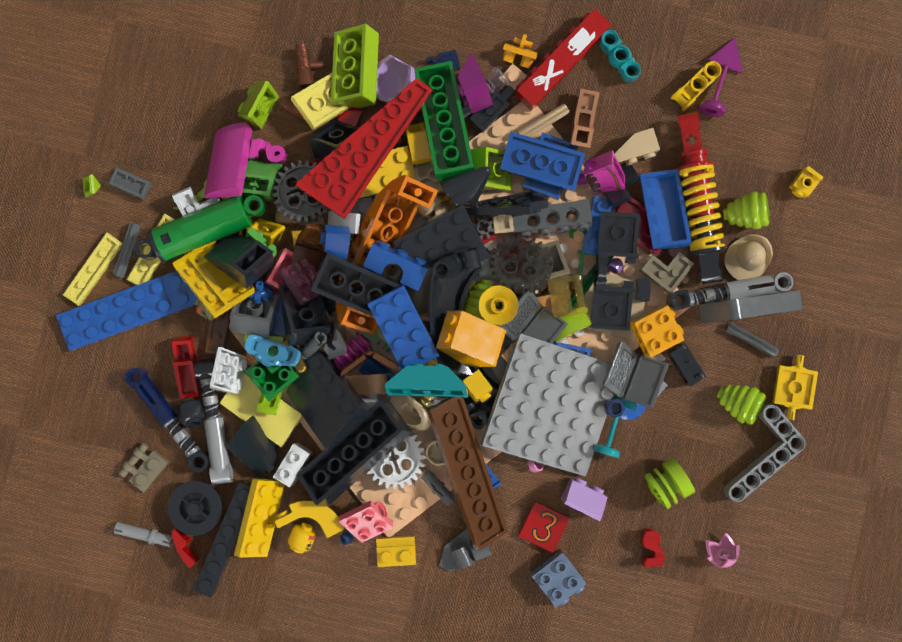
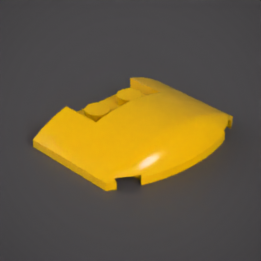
(209, 283)

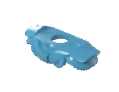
(259, 348)

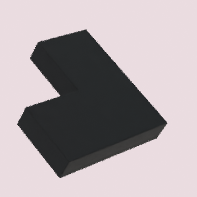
(622, 196)

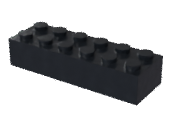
(354, 454)

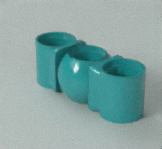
(621, 65)

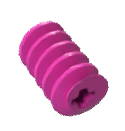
(353, 349)

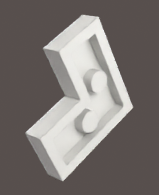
(188, 202)

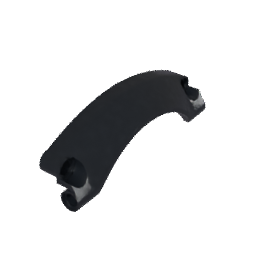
(449, 293)

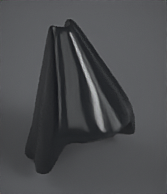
(466, 186)

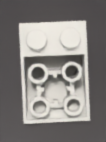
(228, 371)

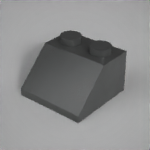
(254, 318)

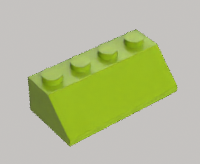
(355, 67)

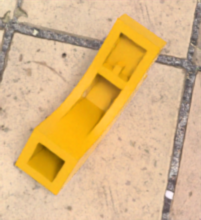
(323, 515)

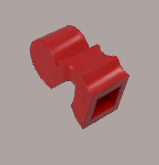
(650, 539)

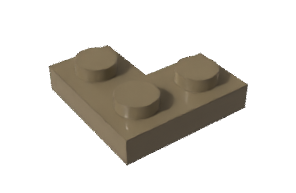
(667, 276)

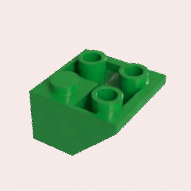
(271, 379)

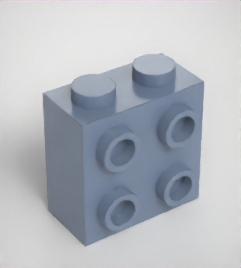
(558, 579)

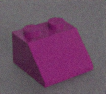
(473, 86)

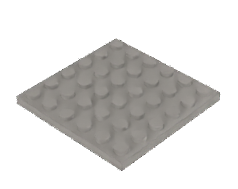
(549, 406)

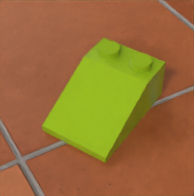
(258, 104)

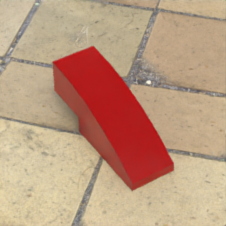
(185, 356)

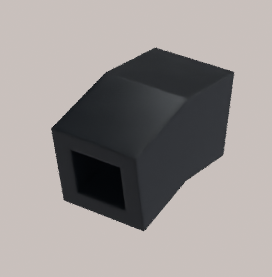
(643, 289)

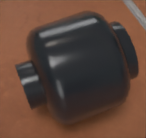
(191, 413)

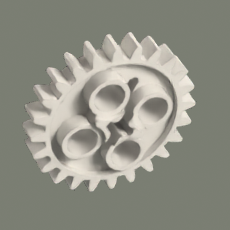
(412, 452)

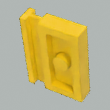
(396, 551)

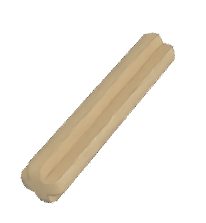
(544, 121)

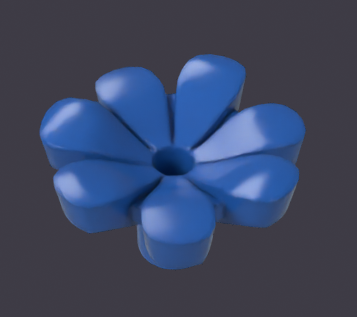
(261, 292)

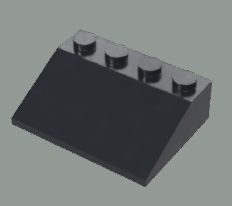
(327, 400)

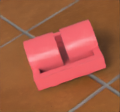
(367, 520)

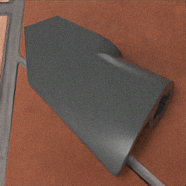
(460, 553)

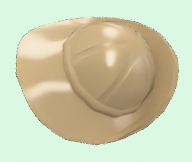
(748, 257)
(412, 412)

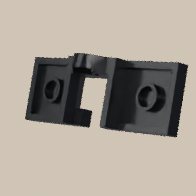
(616, 237)

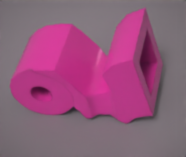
(275, 154)

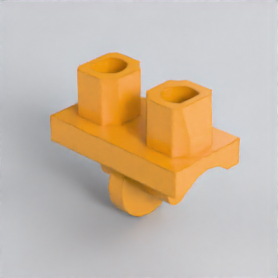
(512, 50)

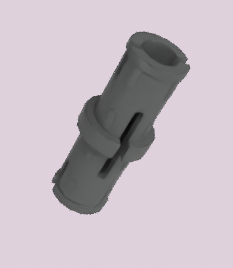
(438, 487)

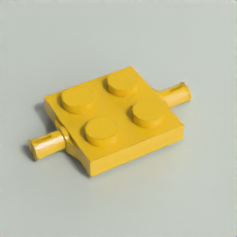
(795, 387)

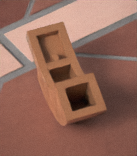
(583, 119)

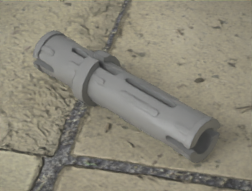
(151, 536)

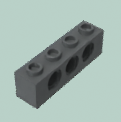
(560, 211)

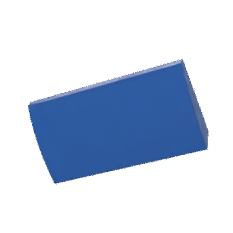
(665, 209)

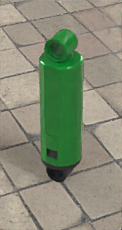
(200, 228)

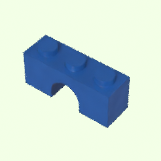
(413, 269)

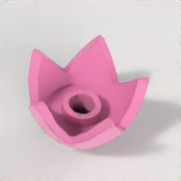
(725, 547)

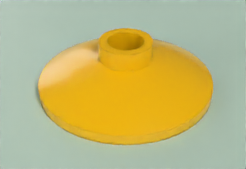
(488, 303)

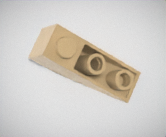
(639, 145)

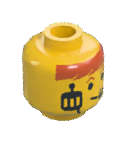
(301, 538)

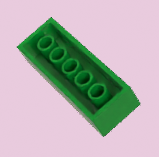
(445, 122)

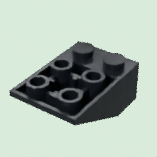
(241, 258)

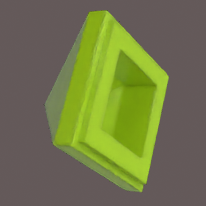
(90, 185)

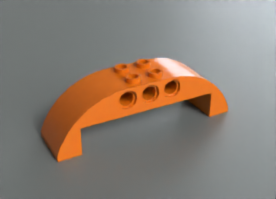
(384, 221)

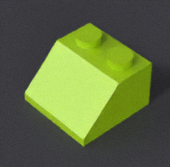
(492, 158)

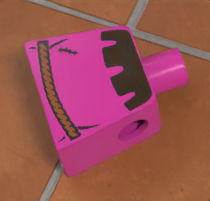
(603, 174)

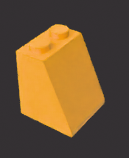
(470, 339)

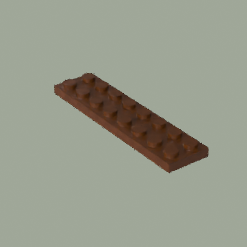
(467, 471)

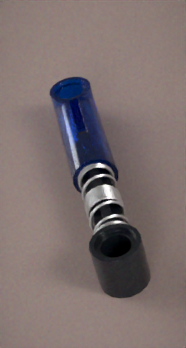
(166, 416)

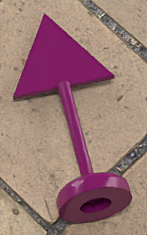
(729, 59)

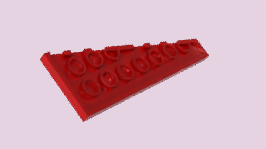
(352, 165)

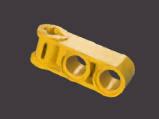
(688, 93)

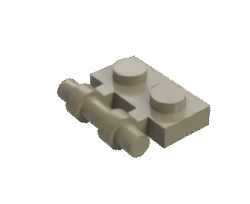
(148, 471)

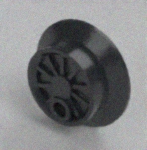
(195, 508)

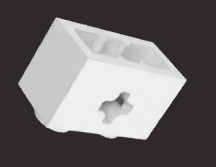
(293, 463)

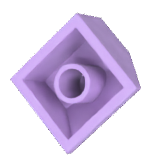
(584, 498)

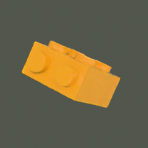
(657, 330)

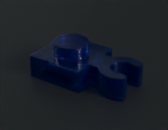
(445, 57)

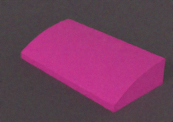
(229, 161)

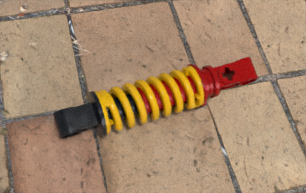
(696, 176)

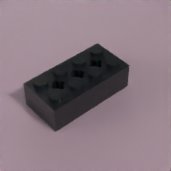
(351, 272)

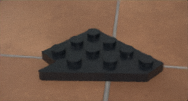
(514, 205)

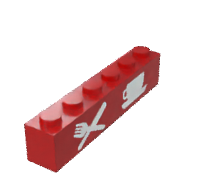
(562, 60)

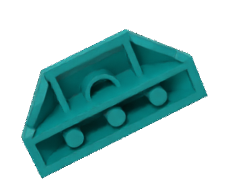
(426, 381)

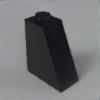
(253, 447)

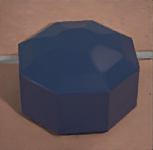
(614, 407)

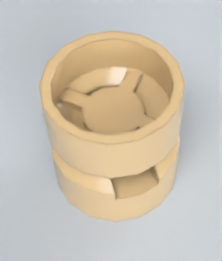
(435, 211)
(434, 454)

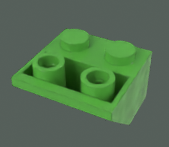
(260, 179)

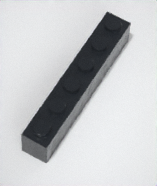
(224, 543)

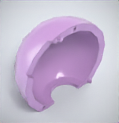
(392, 77)

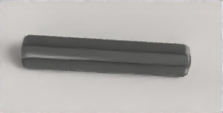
(126, 250)
(752, 340)

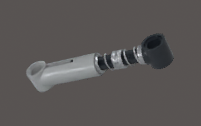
(732, 290)
(220, 466)

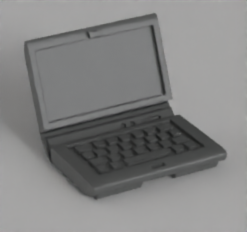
(533, 320)
(634, 376)

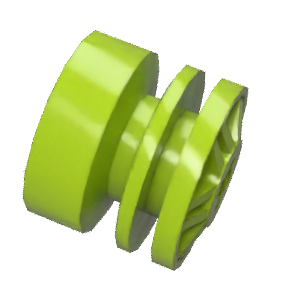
(669, 483)

